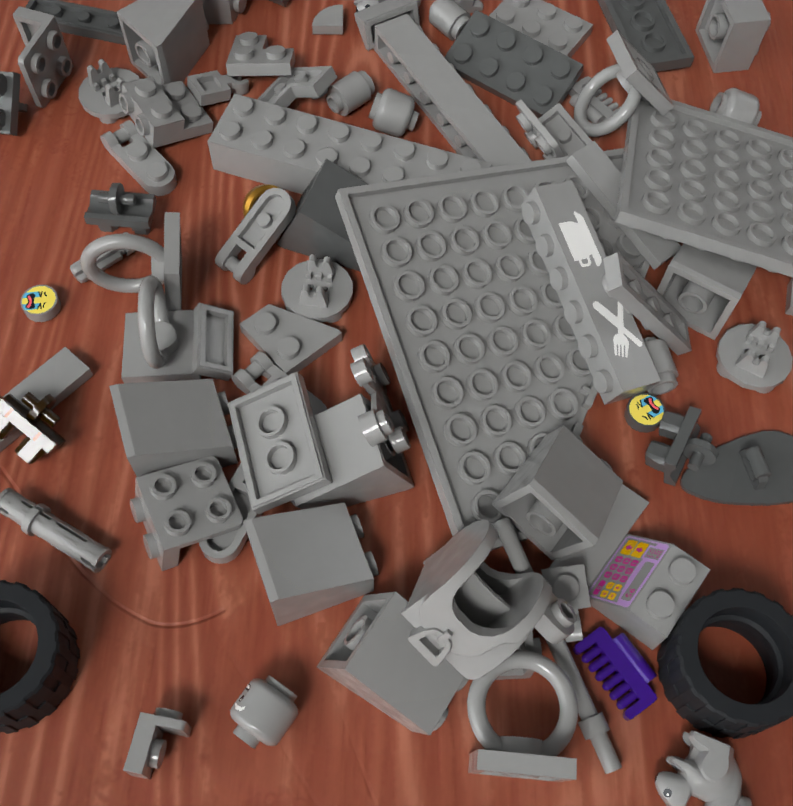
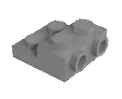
(164, 111)

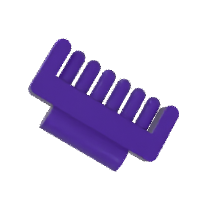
(628, 665)

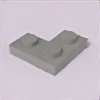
(254, 58)
(303, 83)

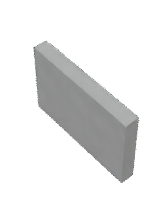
(278, 443)

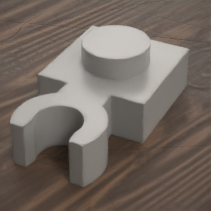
(214, 88)

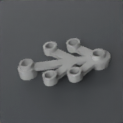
(381, 421)

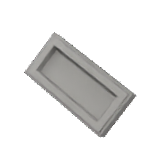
(213, 342)

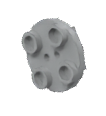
(101, 91)
(316, 303)
(740, 353)

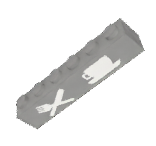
(575, 264)

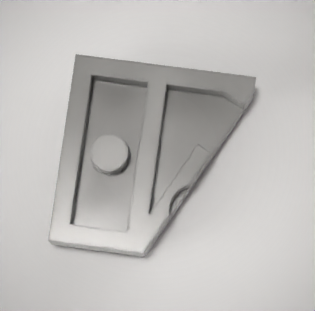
(288, 337)

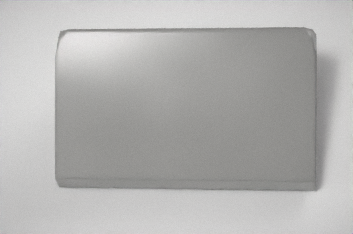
(382, 12)

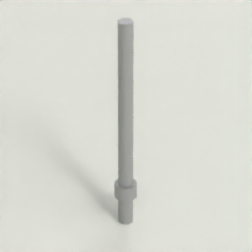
(592, 723)

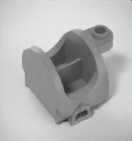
(478, 613)

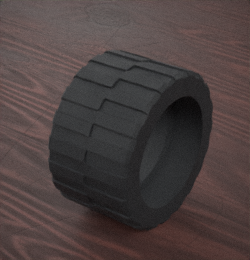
(54, 664)
(689, 689)

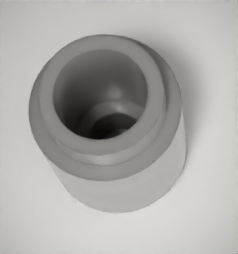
(448, 18)
(350, 92)
(664, 365)

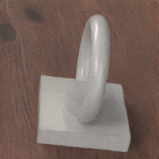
(635, 76)
(165, 261)
(157, 340)
(522, 755)

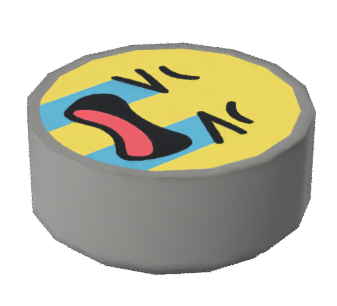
(40, 303)

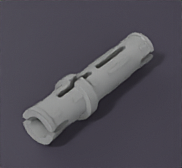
(39, 521)

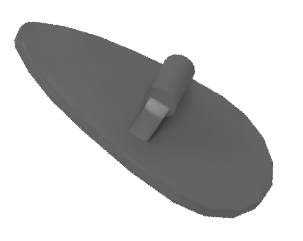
(747, 472)

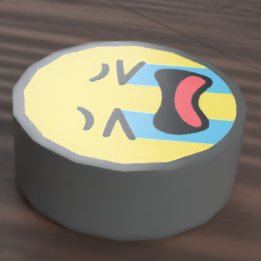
(644, 412)

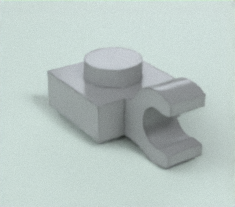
(571, 585)

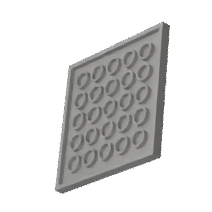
(709, 184)

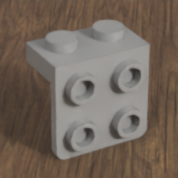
(45, 55)
(553, 132)
(183, 508)

